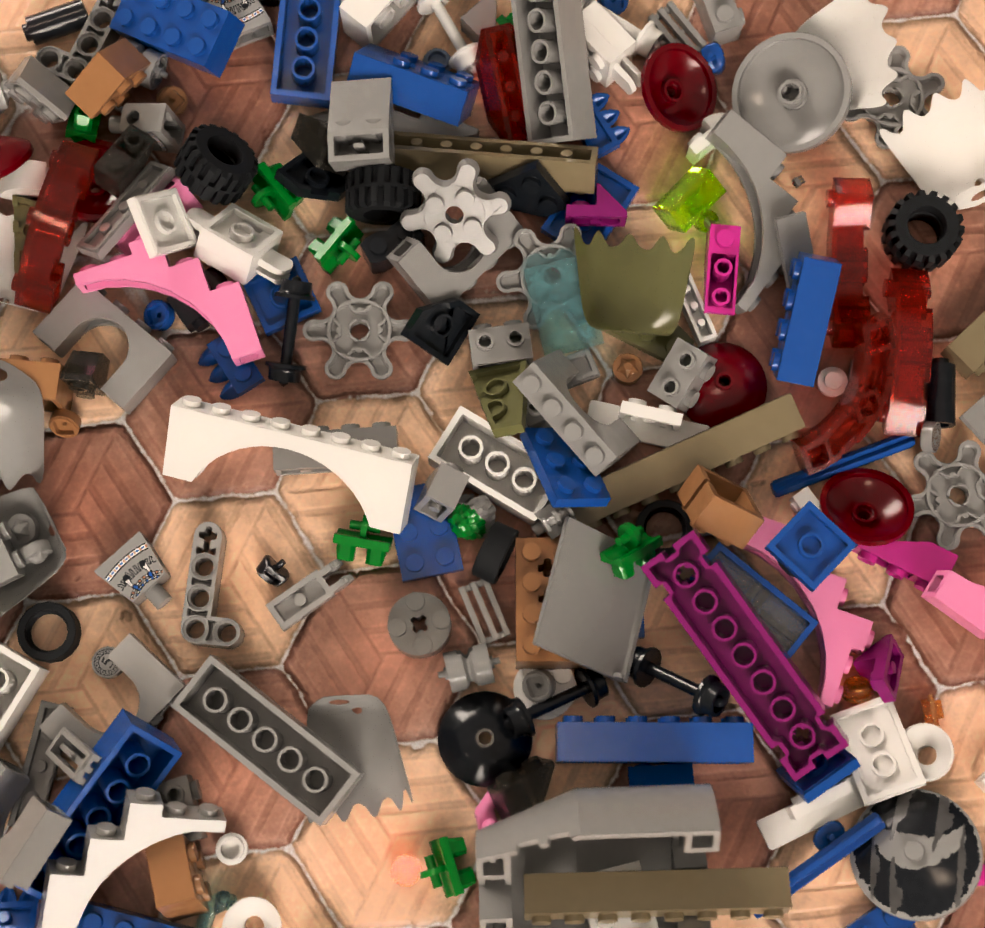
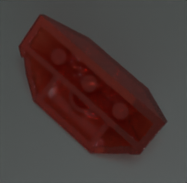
(500, 81)

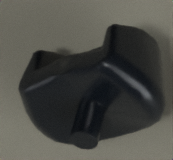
(272, 571)

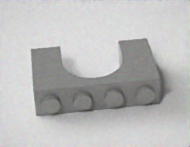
(439, 283)
(146, 357)
(594, 443)
(153, 679)
(33, 834)

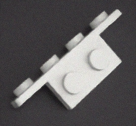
(651, 425)
(803, 818)

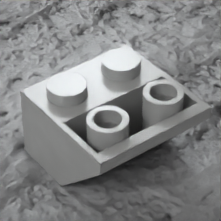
(40, 90)

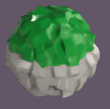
(472, 517)

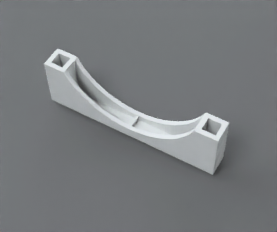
(375, 473)

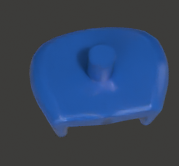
(715, 57)
(827, 834)

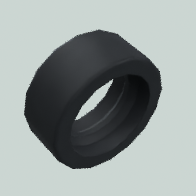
(664, 506)
(495, 552)
(29, 618)

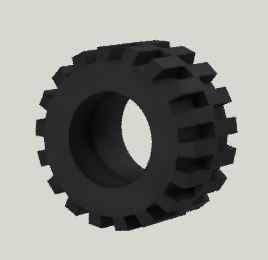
(216, 164)
(380, 193)
(938, 215)

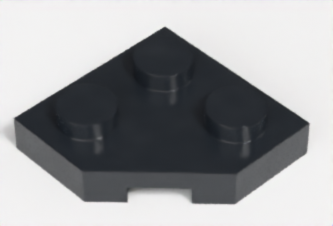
(311, 182)
(532, 190)
(440, 327)

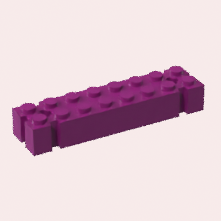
(746, 655)

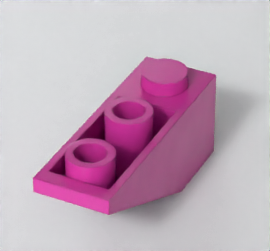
(721, 269)
(908, 560)

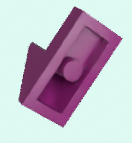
(605, 212)
(882, 667)

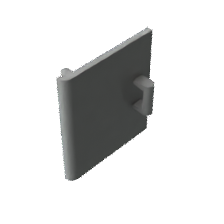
(587, 609)

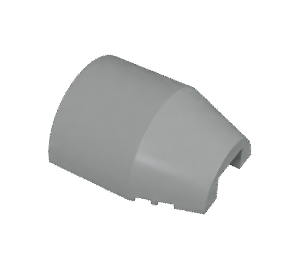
(593, 832)

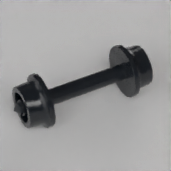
(285, 371)
(709, 695)
(519, 718)

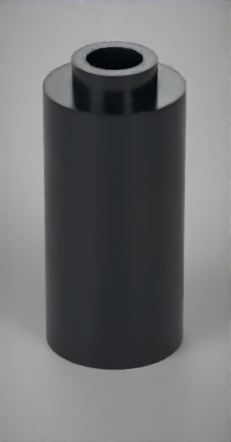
(55, 22)
(941, 393)

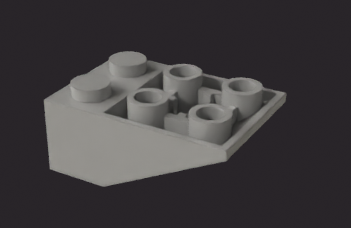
(360, 124)

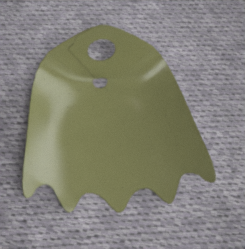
(632, 284)

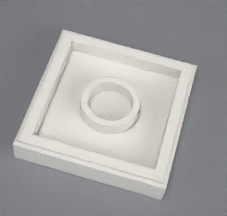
(162, 222)

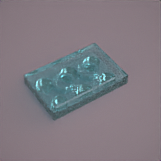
(558, 307)

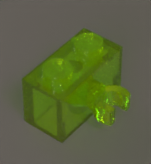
(690, 201)

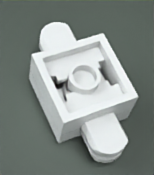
(609, 50)
(239, 244)

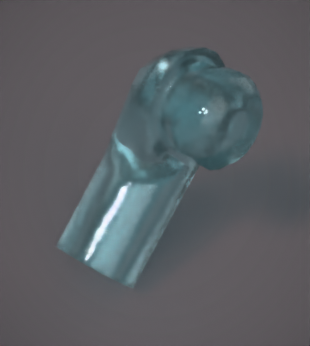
(220, 901)

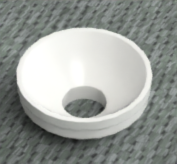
(930, 735)
(252, 906)

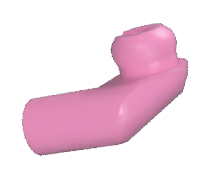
(485, 812)

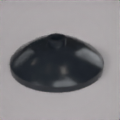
(460, 744)

